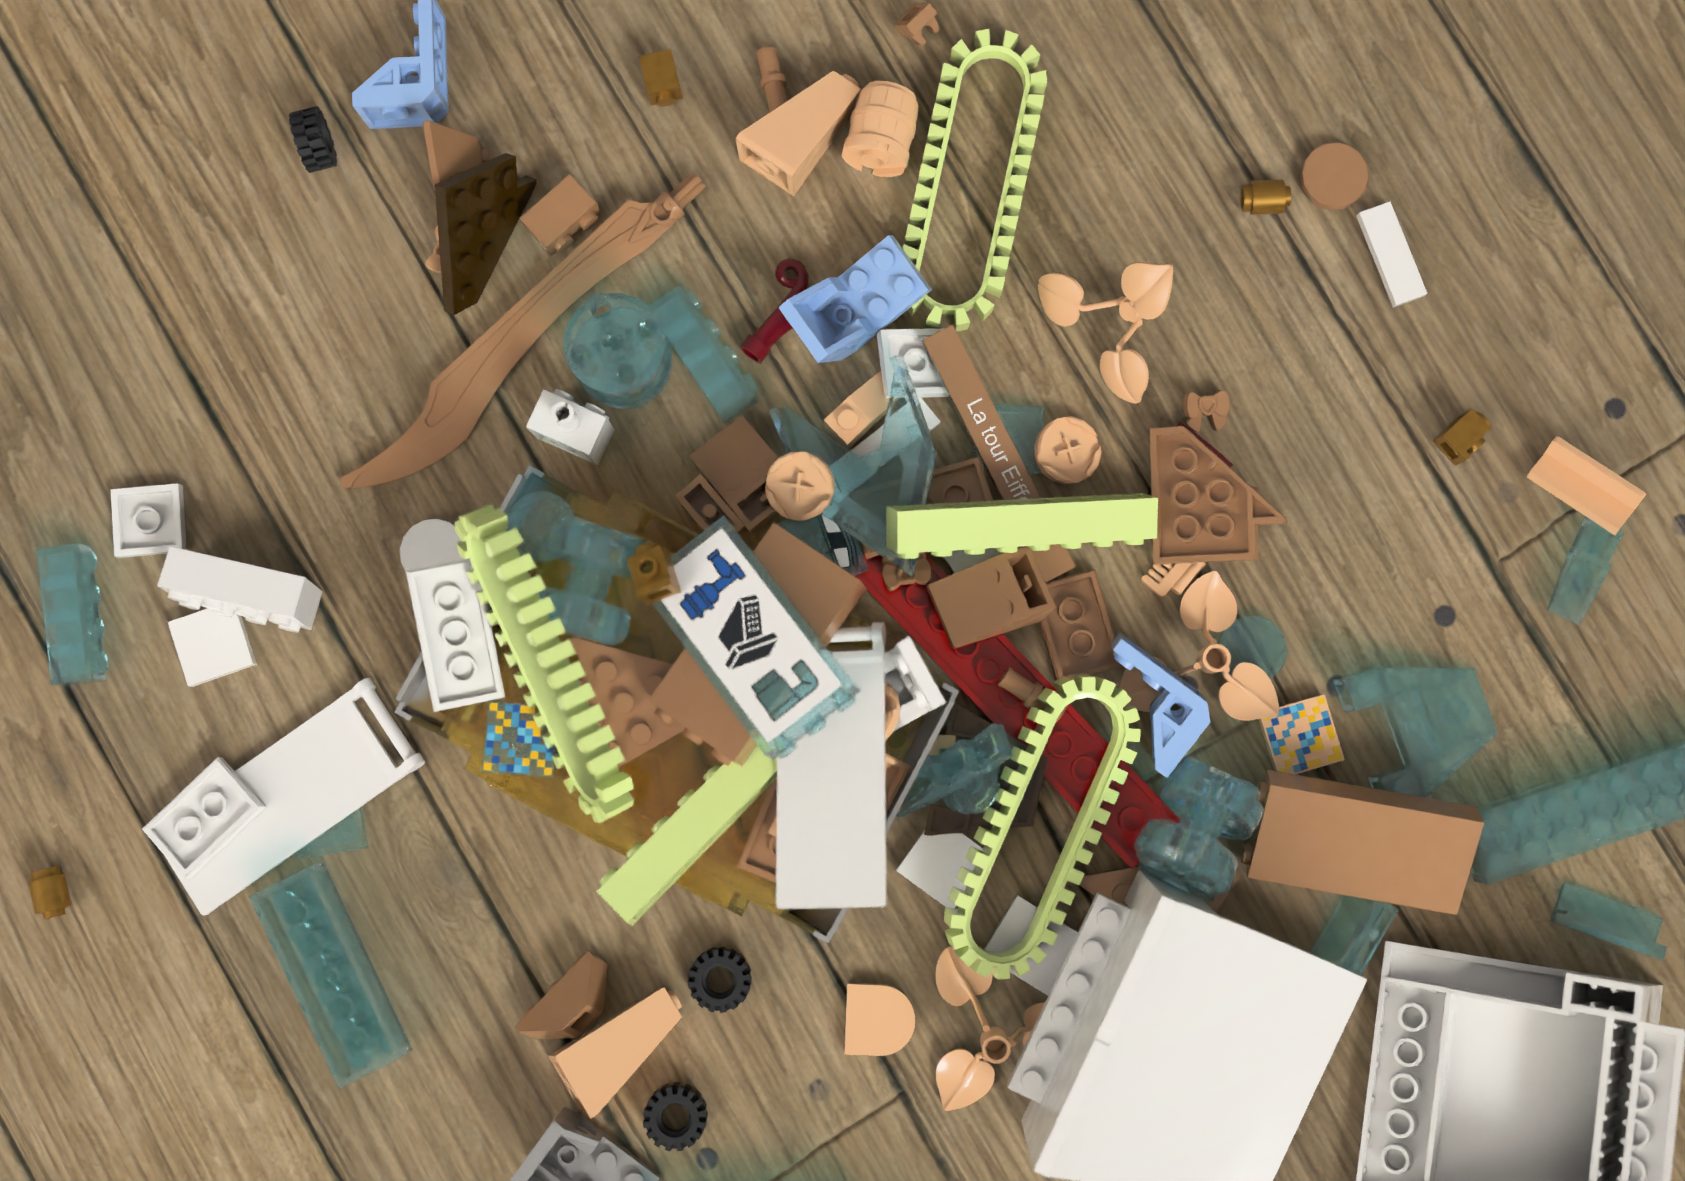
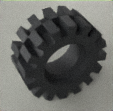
(313, 139)
(698, 979)
(660, 1132)

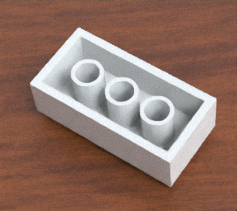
(239, 588)

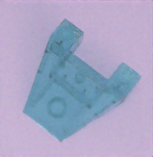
(1433, 716)

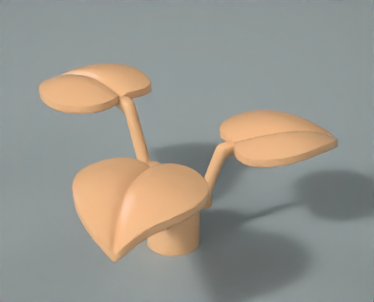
(1147, 295)
(1248, 690)
(959, 1074)

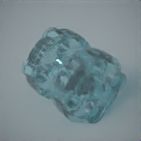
(618, 350)
(594, 557)
(1208, 807)

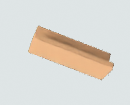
(1586, 485)

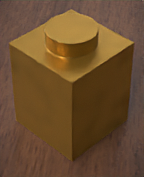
(660, 78)

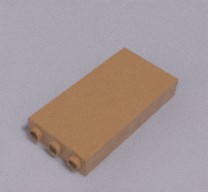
(821, 594)
(1363, 842)

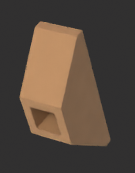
(569, 1003)

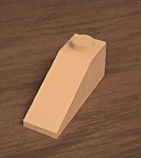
(858, 412)

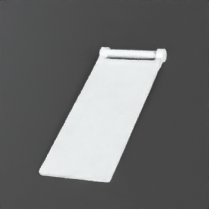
(307, 788)
(836, 795)

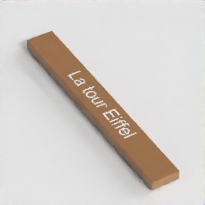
(989, 434)

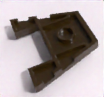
(946, 821)

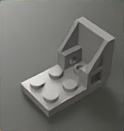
(580, 1152)

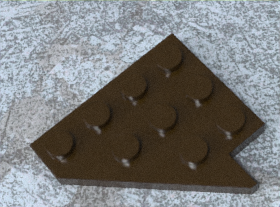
(474, 225)

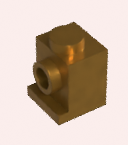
(1463, 436)
(661, 581)

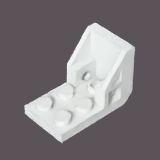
(911, 681)

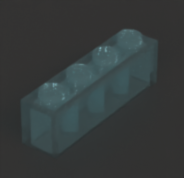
(703, 354)
(72, 614)

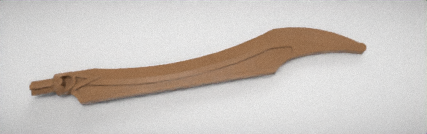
(472, 379)

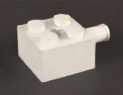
(570, 426)

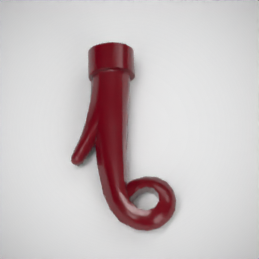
(776, 325)

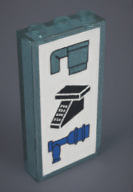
(753, 641)

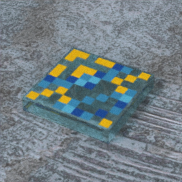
(515, 743)

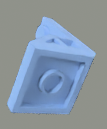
(401, 100)
(851, 309)
(1171, 730)

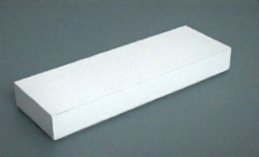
(1391, 254)

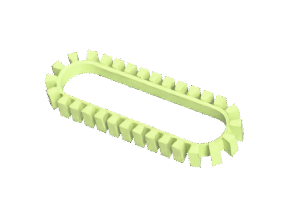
(1013, 184)
(544, 662)

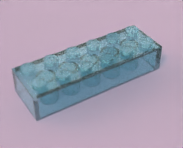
(331, 974)

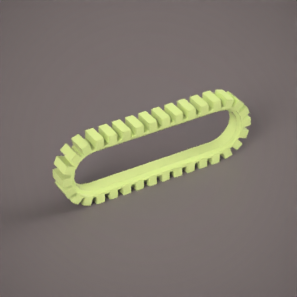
(959, 919)

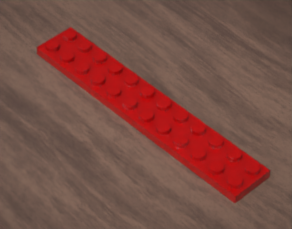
(976, 668)

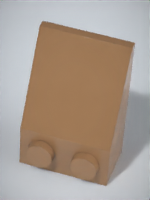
(451, 151)

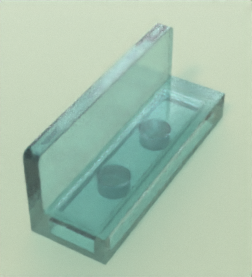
(1608, 920)
(1354, 932)

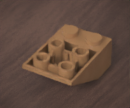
(737, 469)
(991, 598)

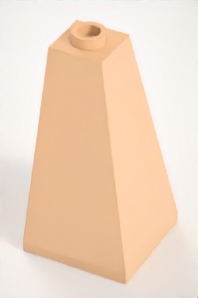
(796, 134)
(613, 1050)

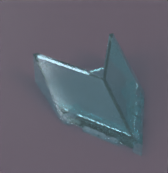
(885, 477)

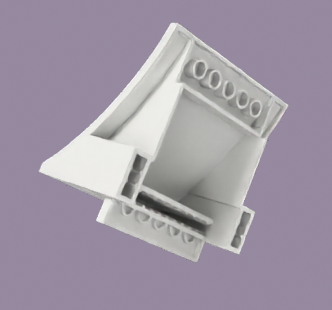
(1177, 1044)
(1517, 1074)

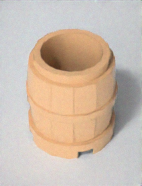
(882, 129)

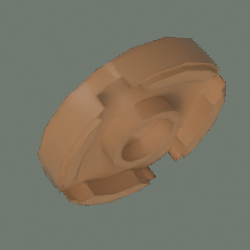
(1334, 176)

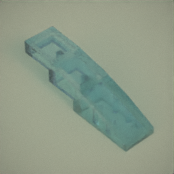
(1583, 571)
(957, 768)

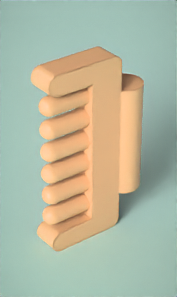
(1176, 579)

